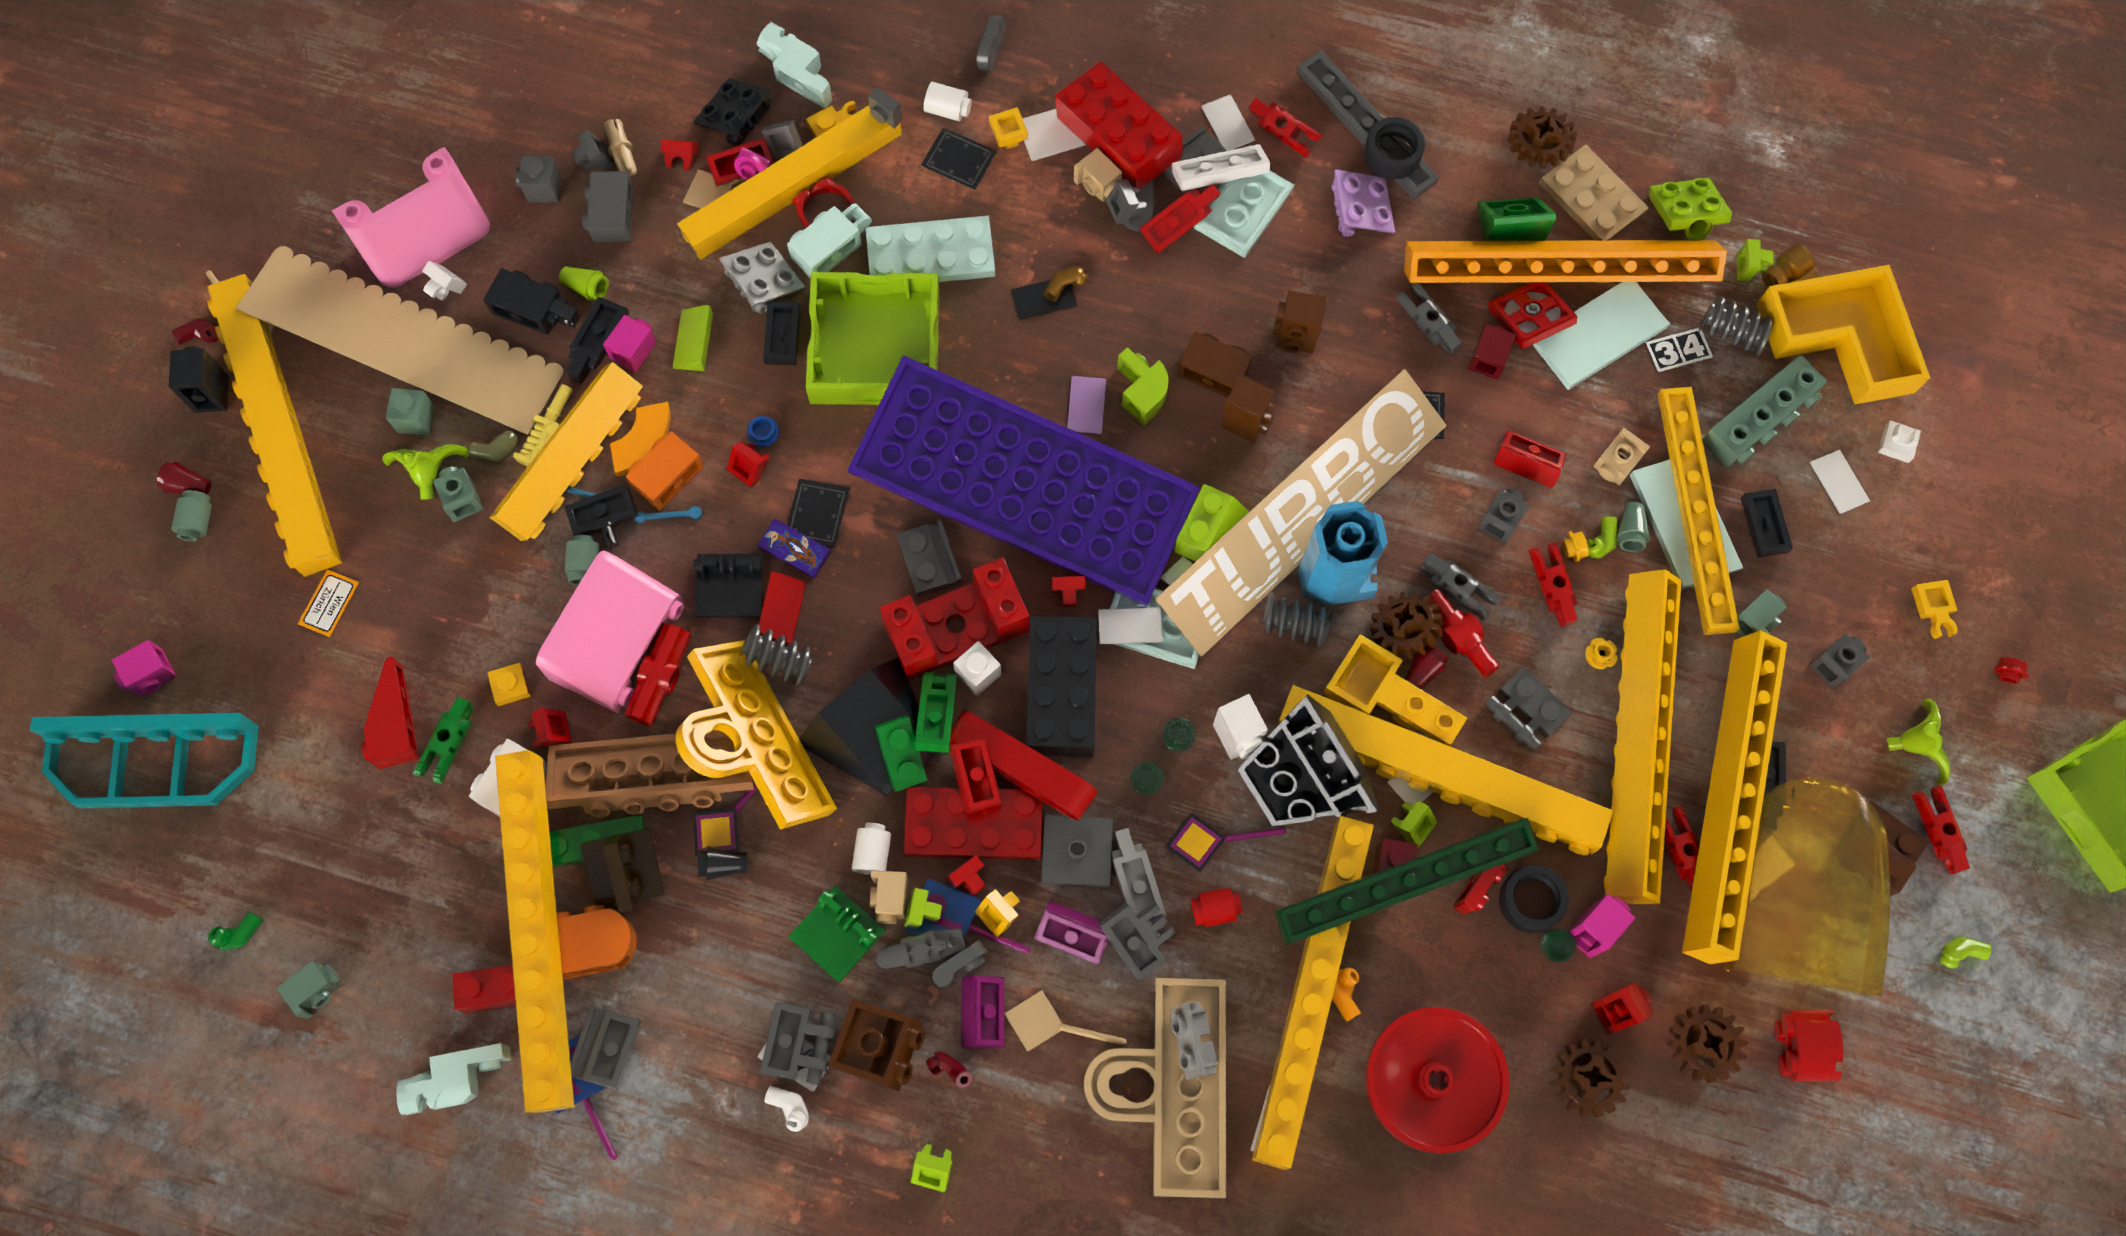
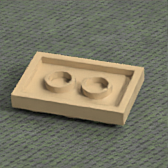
(1593, 195)

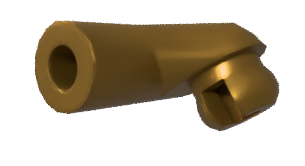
(1064, 277)

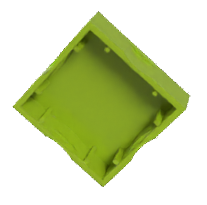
(865, 329)
(2089, 800)

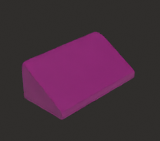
(1072, 932)
(982, 1012)

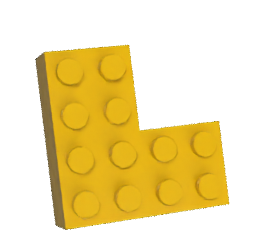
(1857, 316)

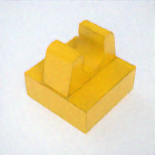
(1008, 128)
(998, 911)

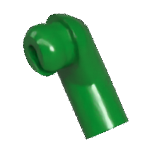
(235, 936)

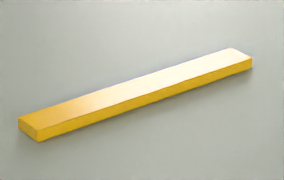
(1698, 511)

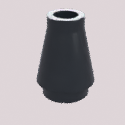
(720, 862)

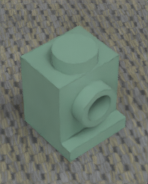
(464, 499)
(1761, 614)
(309, 988)

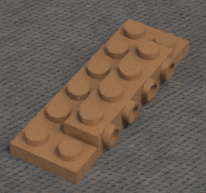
(634, 775)

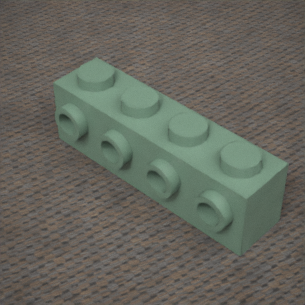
(1764, 411)

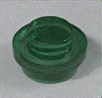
(1179, 734)
(1147, 778)
(1558, 945)

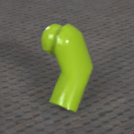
(1606, 540)
(1962, 947)

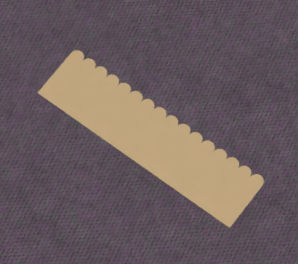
(401, 339)

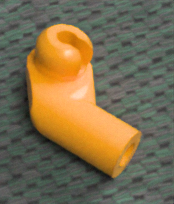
(1343, 992)

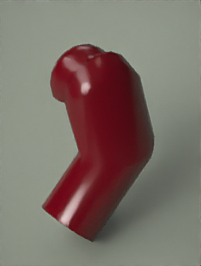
(198, 329)
(955, 1070)

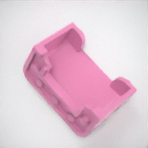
(417, 227)
(607, 631)

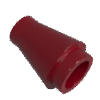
(178, 478)
(1426, 667)

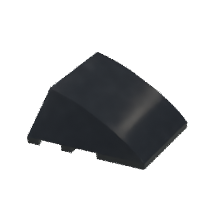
(845, 727)
(1307, 769)

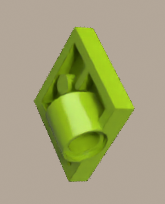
(1690, 206)

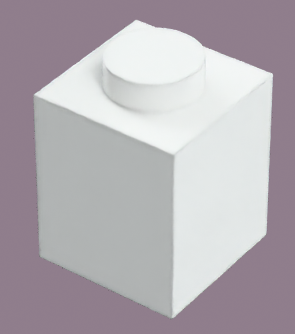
(977, 669)

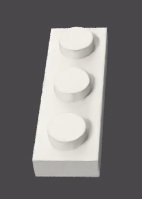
(1220, 167)

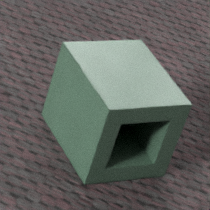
(410, 411)

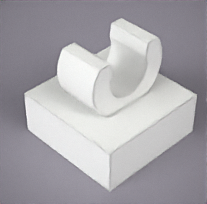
(441, 281)
(1899, 441)

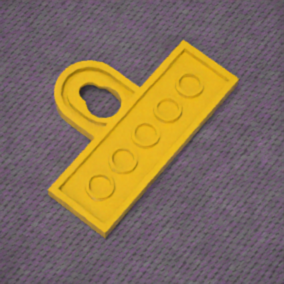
(760, 733)

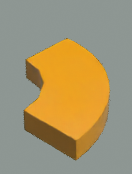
(649, 426)

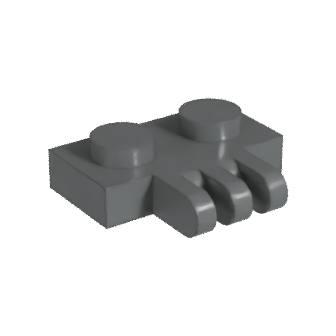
(1137, 937)

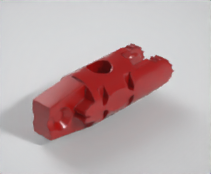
(1273, 116)
(1560, 598)
(1942, 829)
(1684, 863)

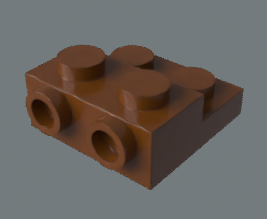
(1904, 849)
(877, 1045)

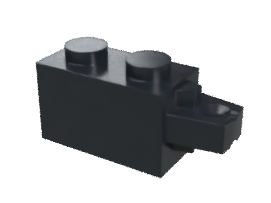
(529, 302)

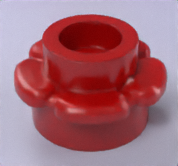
(2011, 670)

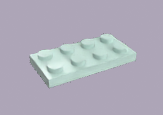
(947, 247)

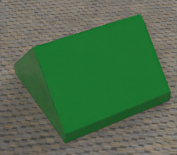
(1515, 219)

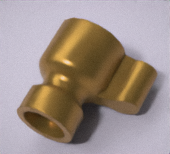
(1791, 265)

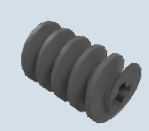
(1737, 324)
(1296, 620)
(776, 655)

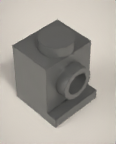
(1498, 522)
(1840, 660)

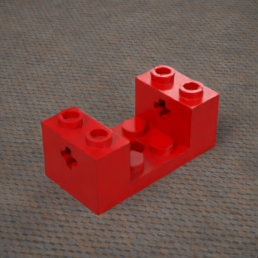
(987, 606)

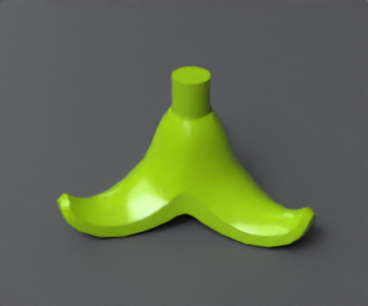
(424, 465)
(1926, 741)

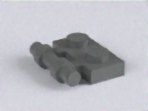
(1534, 703)
(787, 1039)

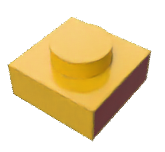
(509, 684)

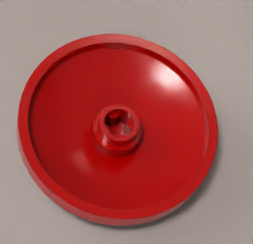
(1437, 1080)

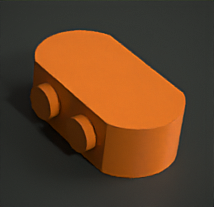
(594, 941)

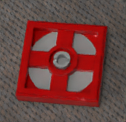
(1532, 313)

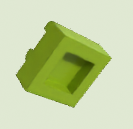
(1752, 260)
(1416, 824)
(920, 909)
(932, 1170)

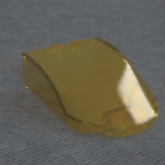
(1818, 890)

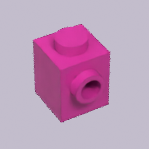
(630, 342)
(142, 669)

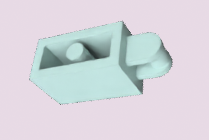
(828, 239)

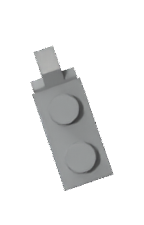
(1135, 874)

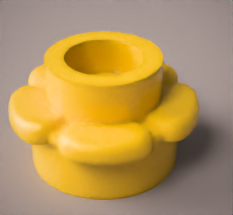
(1575, 546)
(1598, 661)

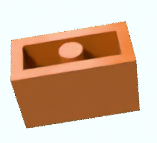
(664, 470)

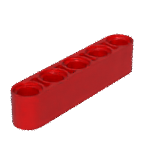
(1027, 767)

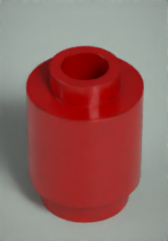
(1216, 907)

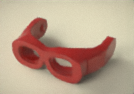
(825, 185)

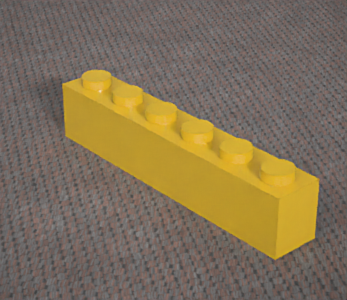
(566, 453)

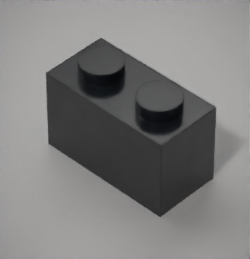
(198, 380)

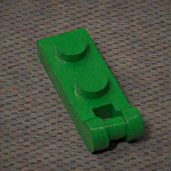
(936, 712)

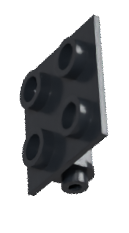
(735, 109)
(728, 585)

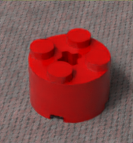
(1809, 1045)

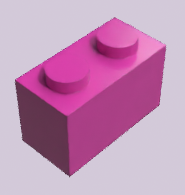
(1601, 925)

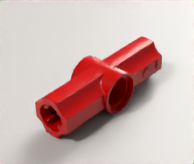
(658, 675)

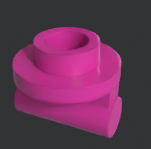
(750, 163)

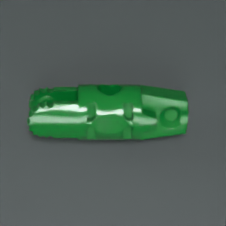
(450, 725)

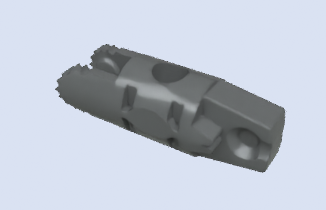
(1437, 331)
(1445, 577)
(922, 948)

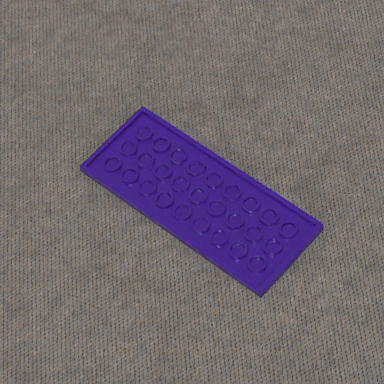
(1024, 480)

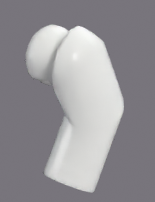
(792, 1106)

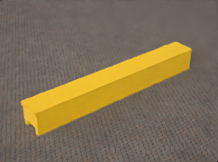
(781, 182)

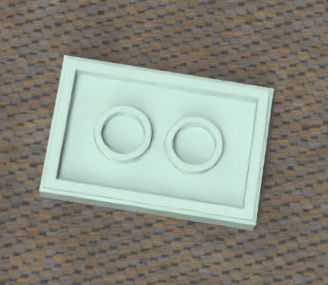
(1245, 210)
(1174, 647)

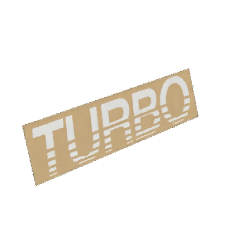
(1277, 530)

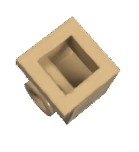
(1097, 174)
(1621, 457)
(889, 896)

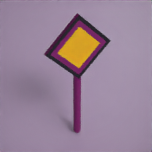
(719, 827)
(1198, 841)

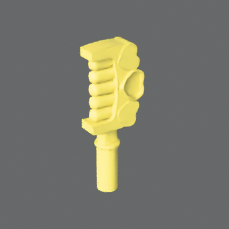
(543, 427)

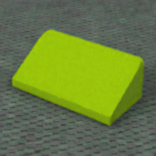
(693, 338)

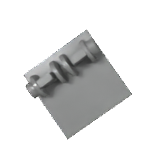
(761, 275)

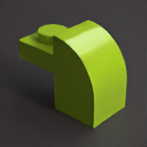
(1149, 387)

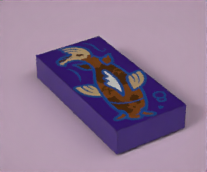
(794, 548)

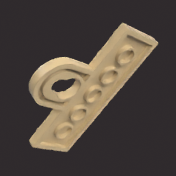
(1185, 1113)

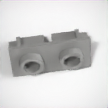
(1195, 1056)

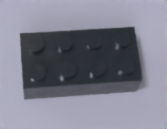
(1062, 686)

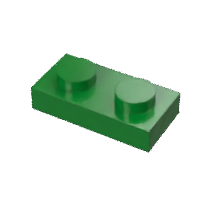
(899, 753)

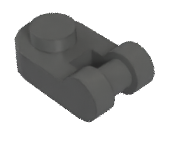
(968, 958)

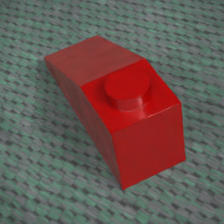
(389, 723)
(1623, 1008)

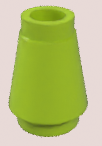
(585, 282)

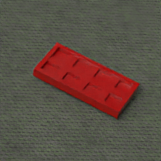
(941, 828)

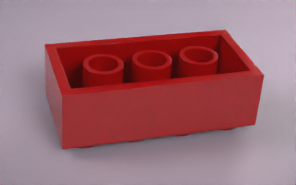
(1119, 124)

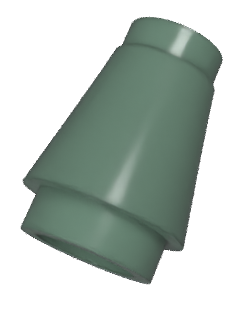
(1633, 529)

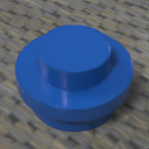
(762, 431)

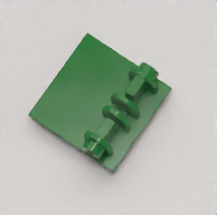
(837, 933)

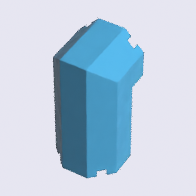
(1343, 555)

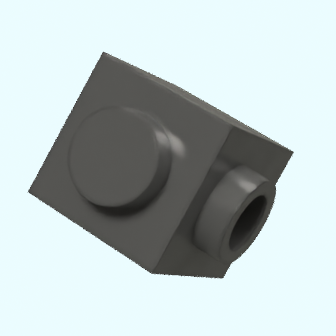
(539, 179)

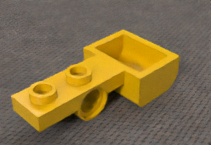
(1370, 680)

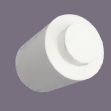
(947, 101)
(871, 849)

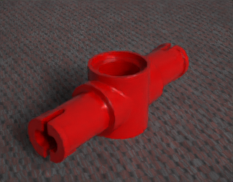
(1464, 635)

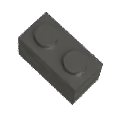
(609, 206)

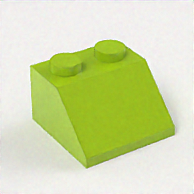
(1208, 522)

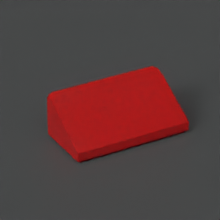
(722, 163)
(1530, 459)
(782, 606)
(975, 775)

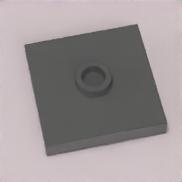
(1077, 851)

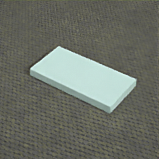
(1603, 333)
(1658, 495)

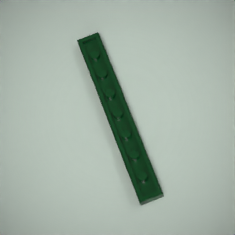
(1405, 880)

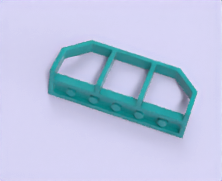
(156, 728)

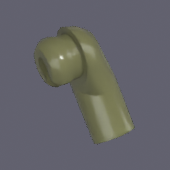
(497, 450)

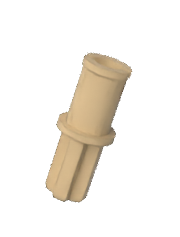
(619, 146)

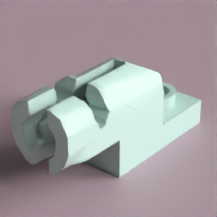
(795, 64)
(451, 1079)

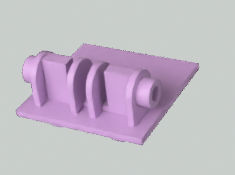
(1362, 202)

